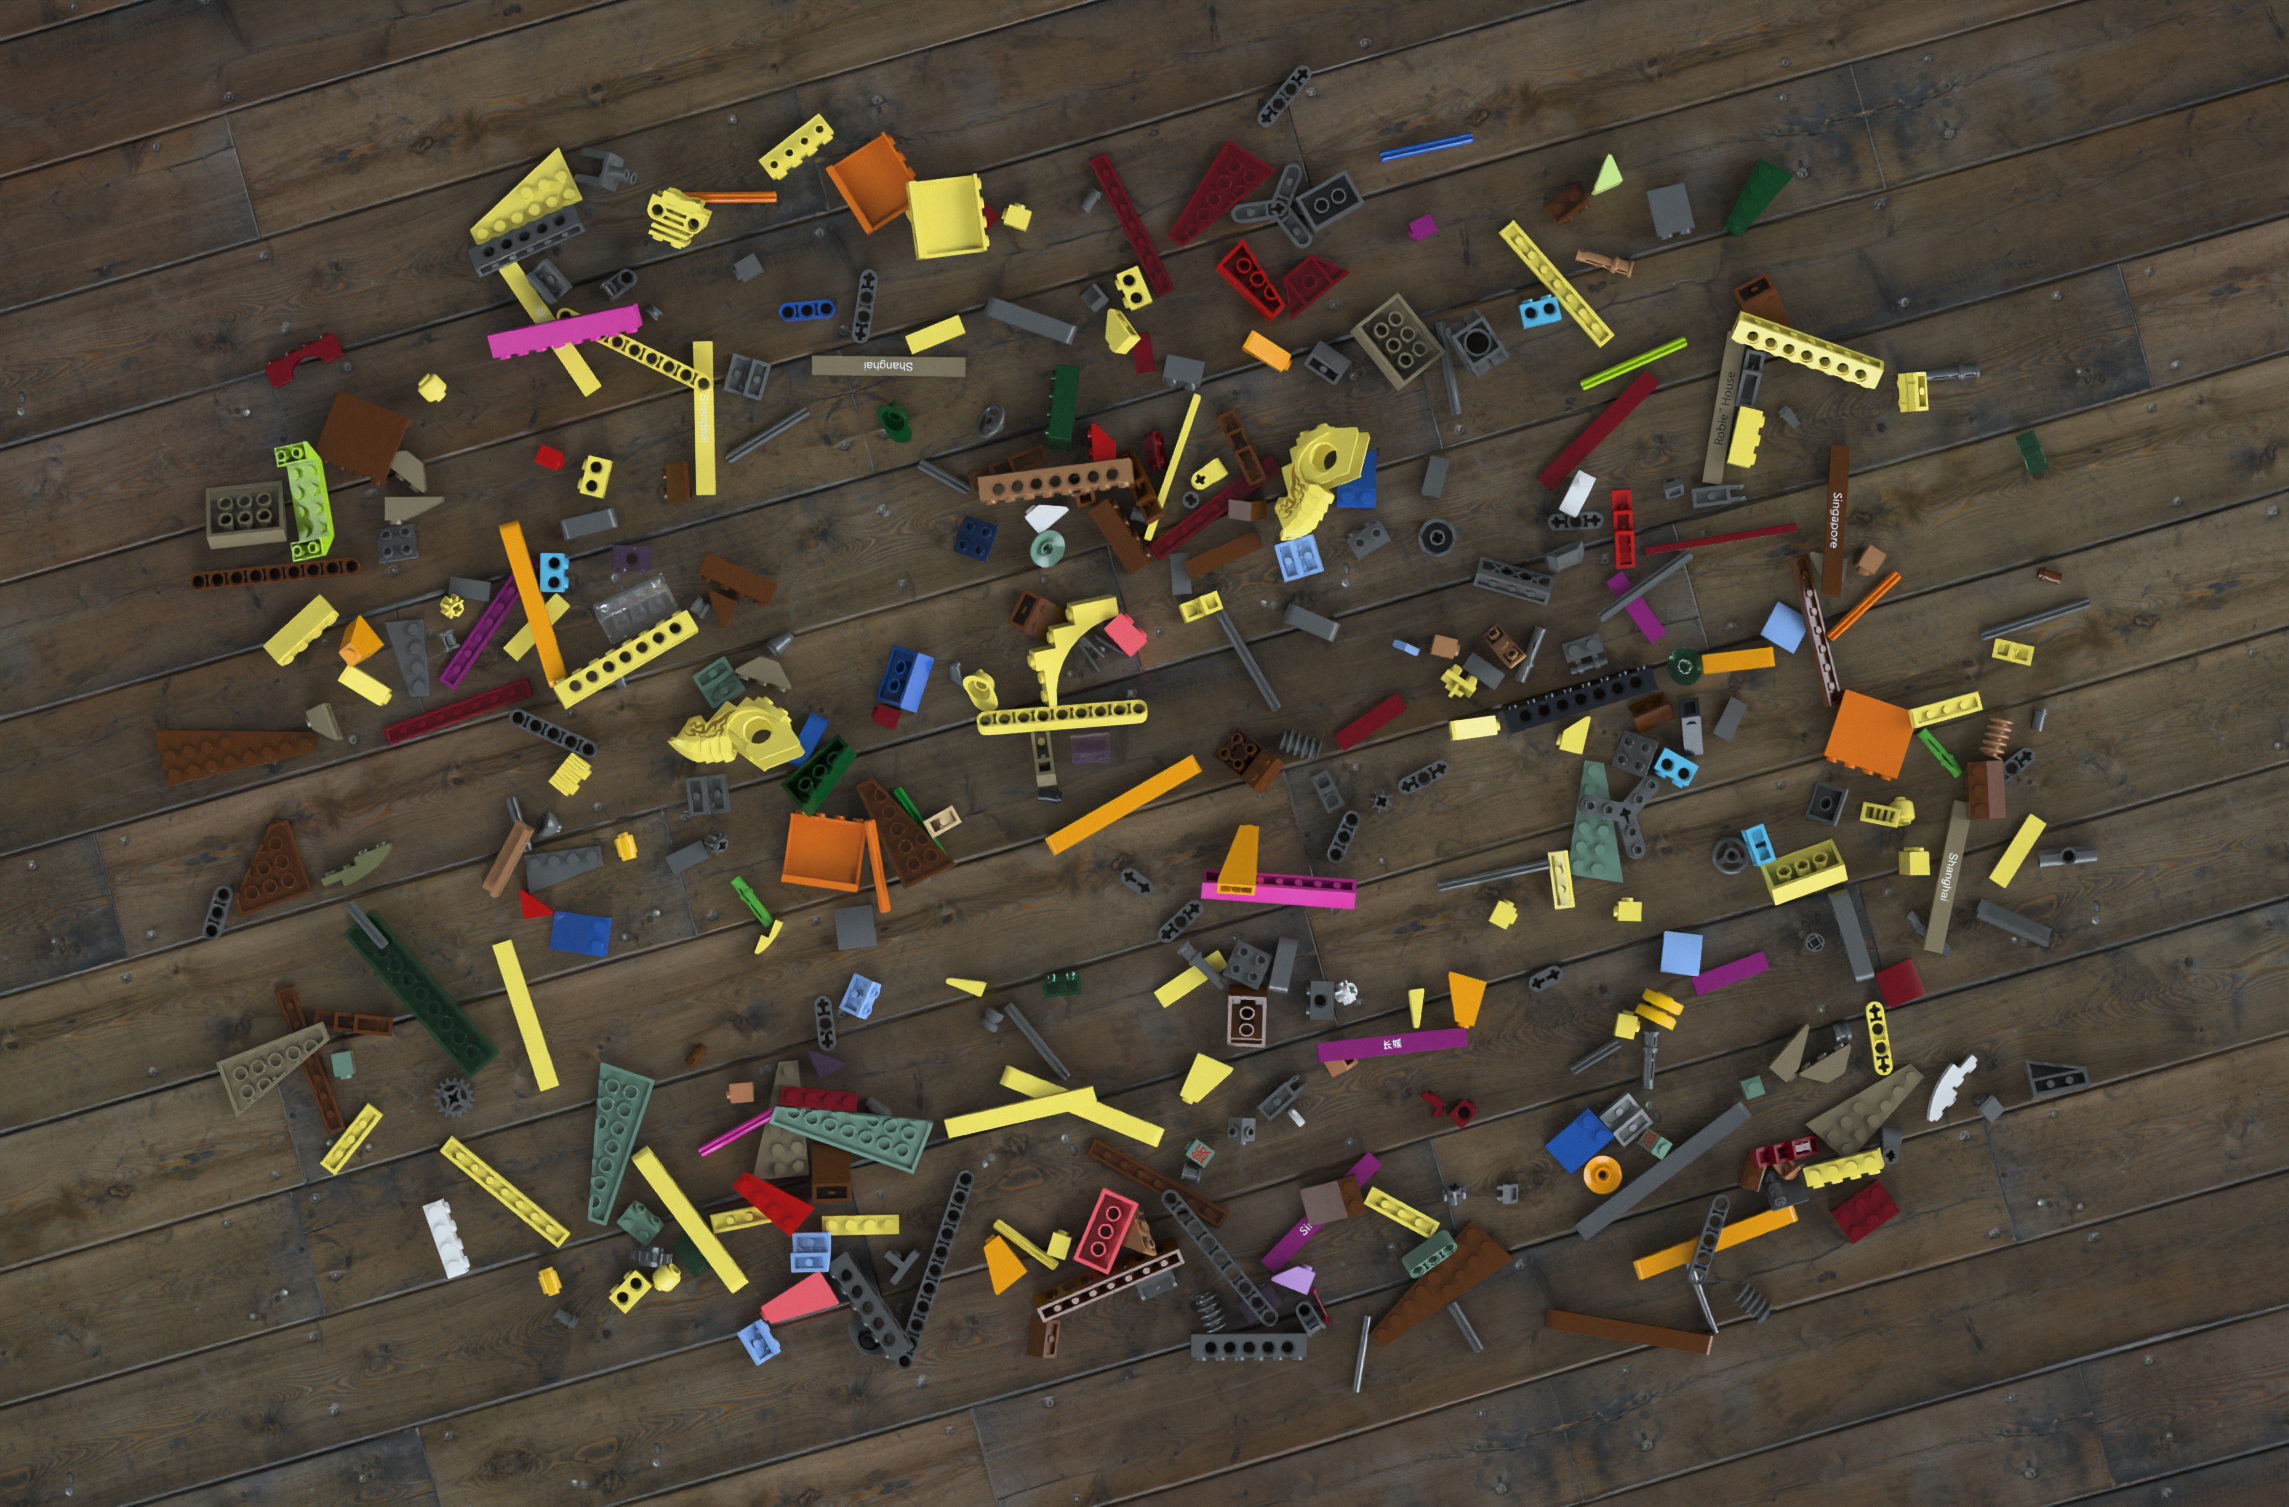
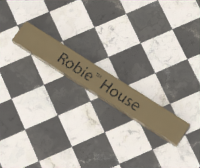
(1723, 411)

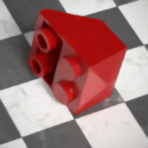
(1102, 447)

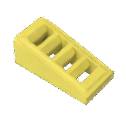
(1866, 808)
(971, 986)
(1416, 1001)

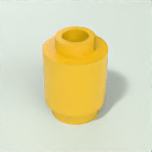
(625, 846)
(549, 1281)

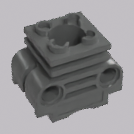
(1476, 325)

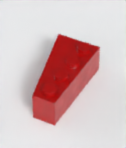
(1250, 281)
(775, 1203)

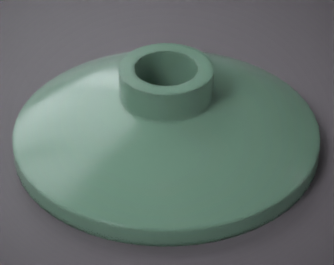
(1051, 553)

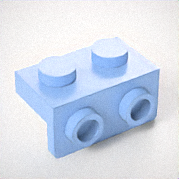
(759, 1341)

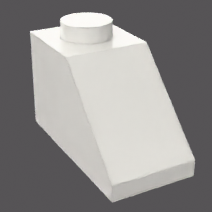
(1577, 493)
(1044, 516)

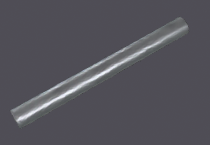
(1704, 1303)
(1361, 1353)

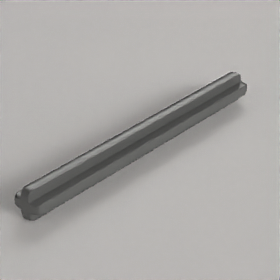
(1644, 585)
(2035, 619)
(1248, 660)
(1493, 875)

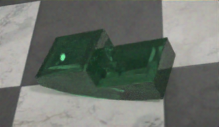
(2031, 452)
(691, 1256)

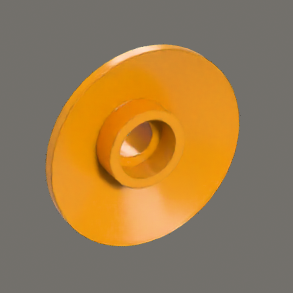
(1609, 1182)

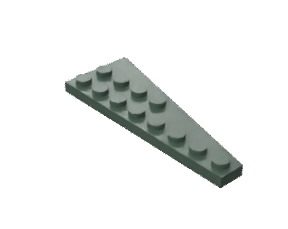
(618, 1119)
(873, 1136)

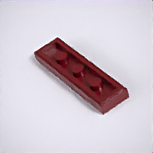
(1370, 722)

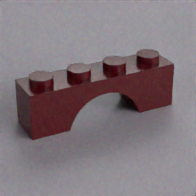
(282, 371)
(817, 1098)

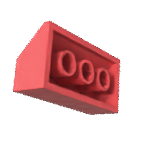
(1106, 1230)

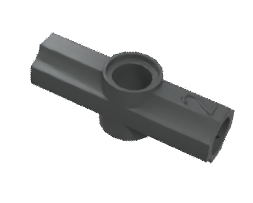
(2079, 854)

